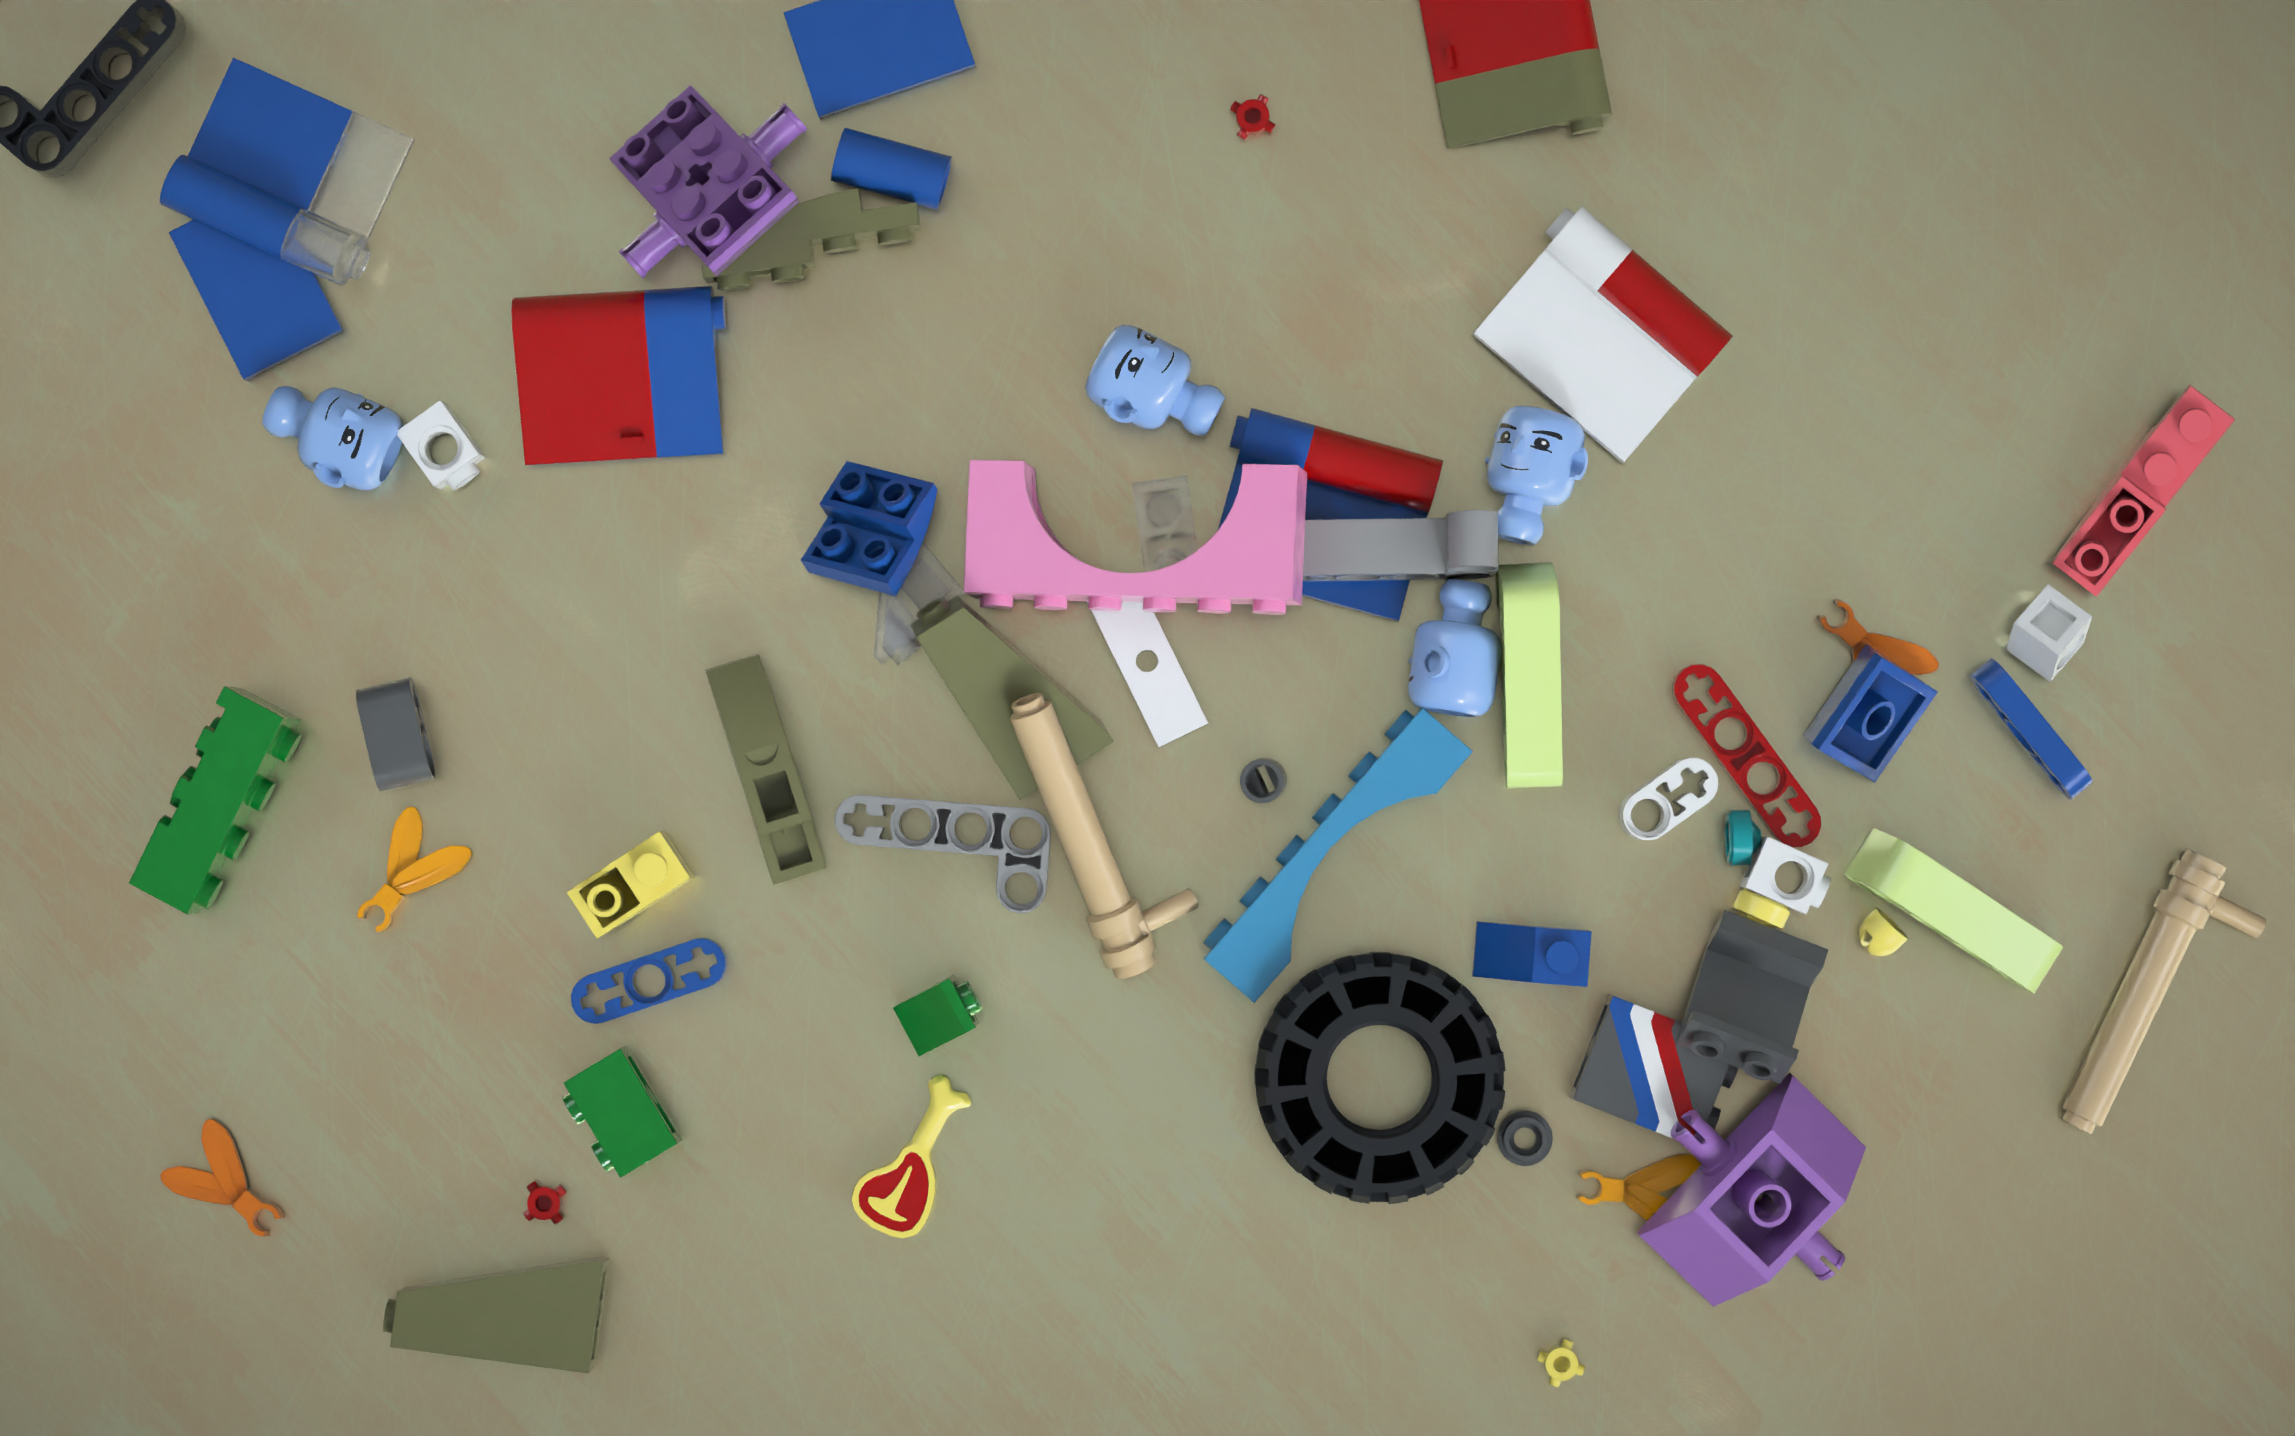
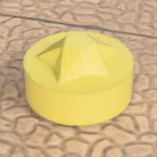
(1761, 909)

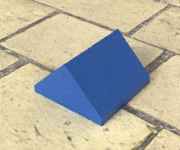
(1870, 713)

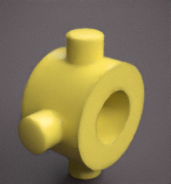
(1561, 1363)

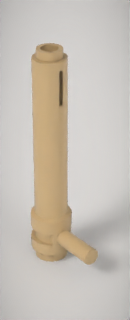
(1112, 912)
(2179, 913)

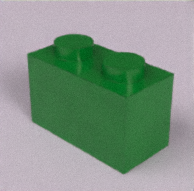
(620, 1112)

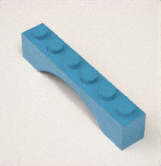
(1411, 766)

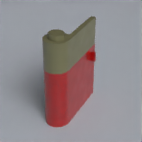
(1514, 67)

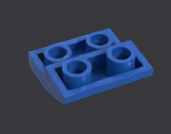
(871, 528)

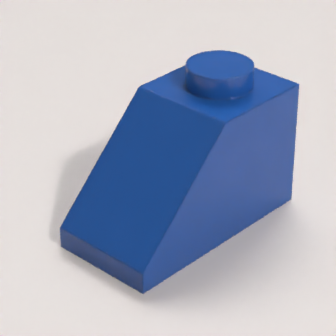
(1532, 953)

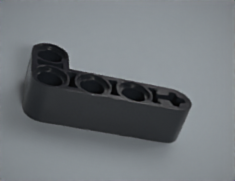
(93, 79)

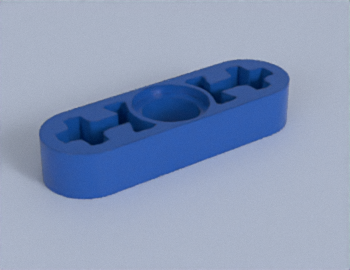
(2031, 729)
(615, 1008)

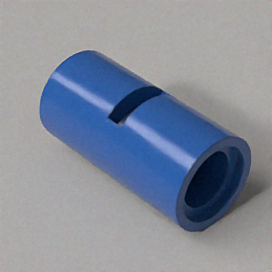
(891, 168)

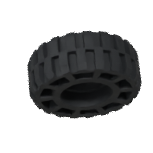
(1397, 1160)

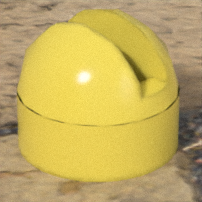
(1881, 934)

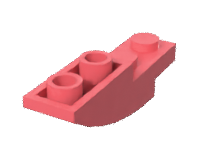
(2142, 490)

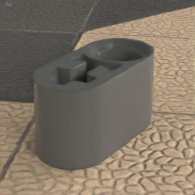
(395, 734)

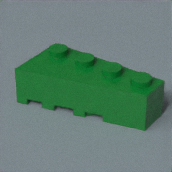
(216, 801)

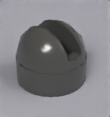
(1254, 784)

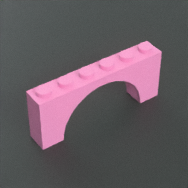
(1247, 561)

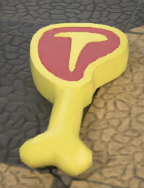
(902, 1193)

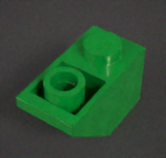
(939, 1014)

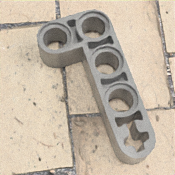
(1402, 549)
(944, 837)

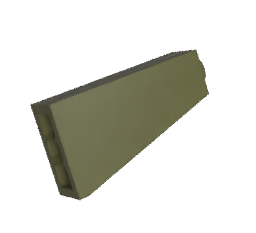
(991, 674)
(512, 1316)

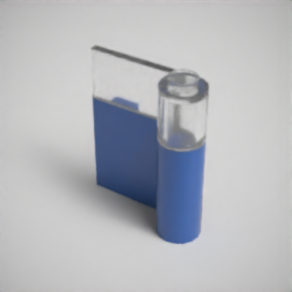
(288, 173)

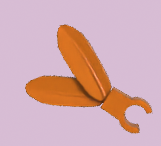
(1904, 653)
(227, 1182)

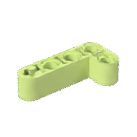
(1530, 674)
(1953, 909)

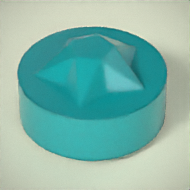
(1741, 837)

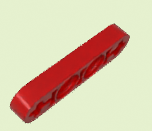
(1752, 750)

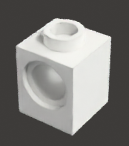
(421, 433)
(2049, 633)
(1761, 876)

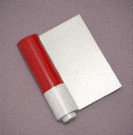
(1602, 333)

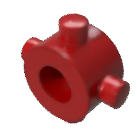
(1252, 117)
(544, 1202)

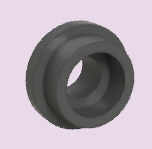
(1532, 1154)

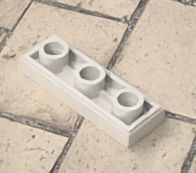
(1161, 693)

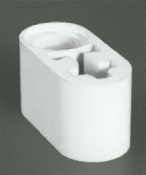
(1671, 779)

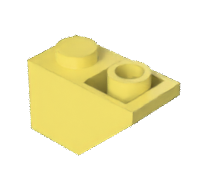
(631, 884)

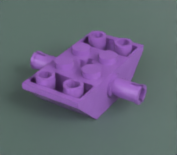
(705, 182)
(1782, 1149)

